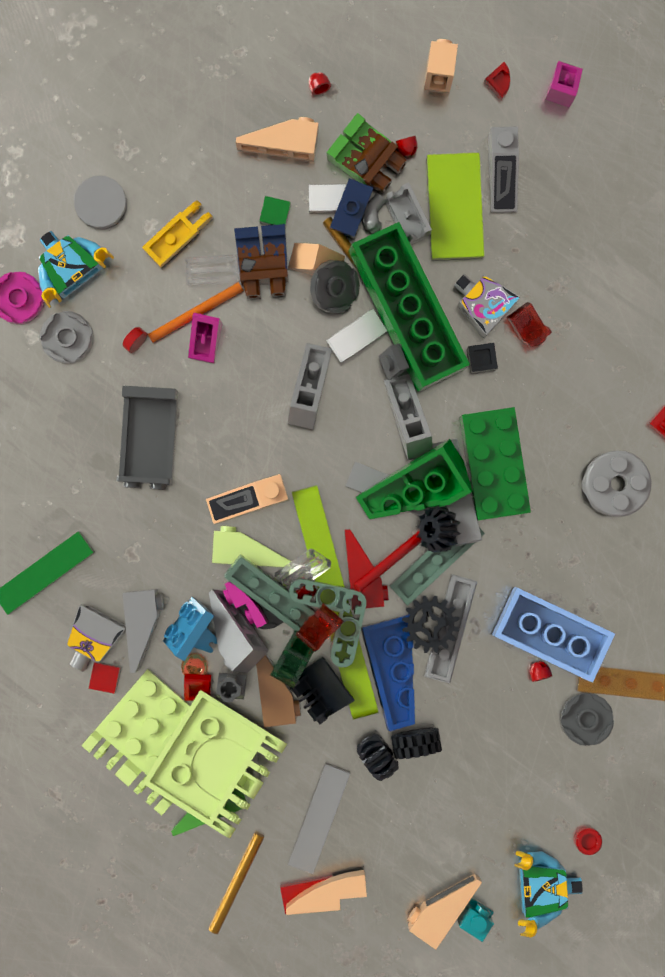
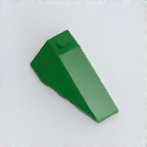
(426, 482)

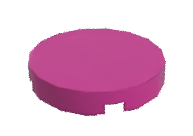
(20, 297)

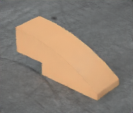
(327, 893)

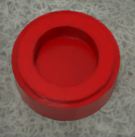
(134, 339)
(588, 840)

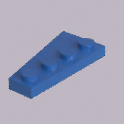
(392, 670)

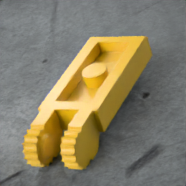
(176, 235)

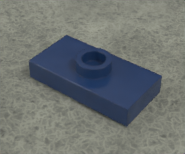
(351, 208)

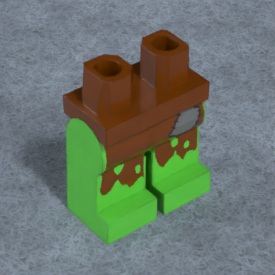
(366, 154)

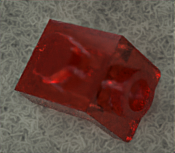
(529, 325)
(319, 627)

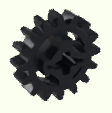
(434, 640)

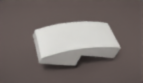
(356, 335)

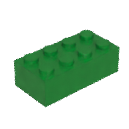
(495, 463)

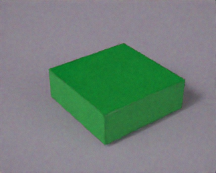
(274, 211)

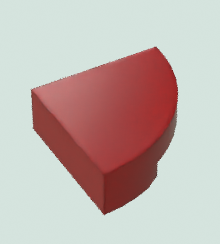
(499, 80)

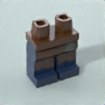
(266, 268)

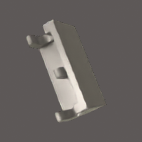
(407, 210)

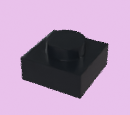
(482, 357)

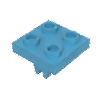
(190, 630)

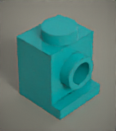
(476, 919)

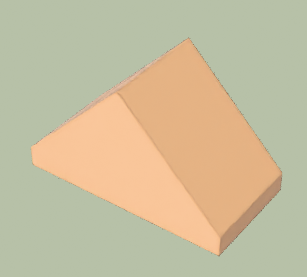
(309, 257)

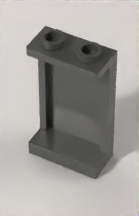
(148, 436)

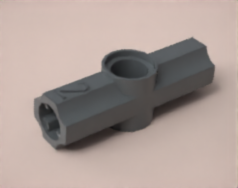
(231, 686)

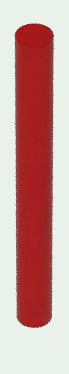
(387, 563)

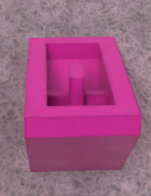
(564, 84)
(204, 337)

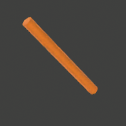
(200, 309)

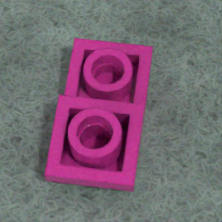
(238, 597)

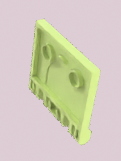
(140, 730)
(210, 760)

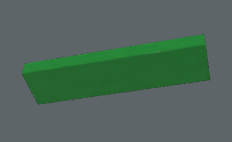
(44, 572)

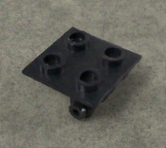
(322, 691)

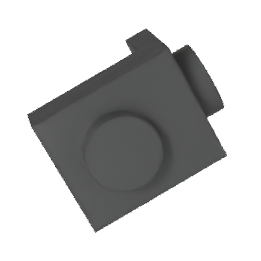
(394, 362)

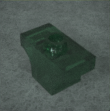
(292, 661)

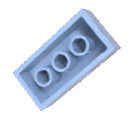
(553, 634)

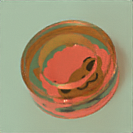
(195, 664)

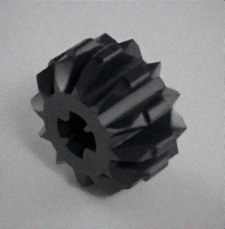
(438, 529)
(377, 757)

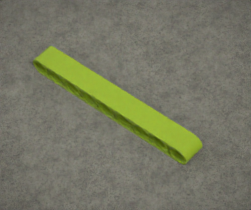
(318, 537)

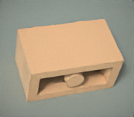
(441, 65)

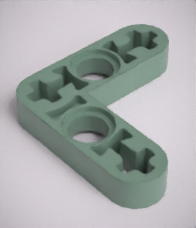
(340, 606)

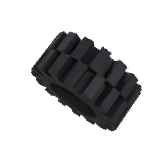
(416, 743)

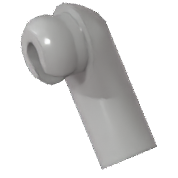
(370, 216)

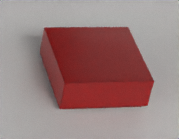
(104, 677)
(194, 683)

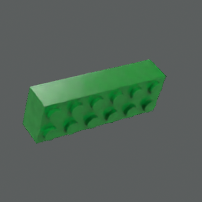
(408, 306)

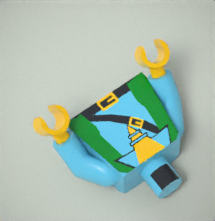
(68, 265)
(543, 889)

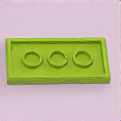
(455, 206)

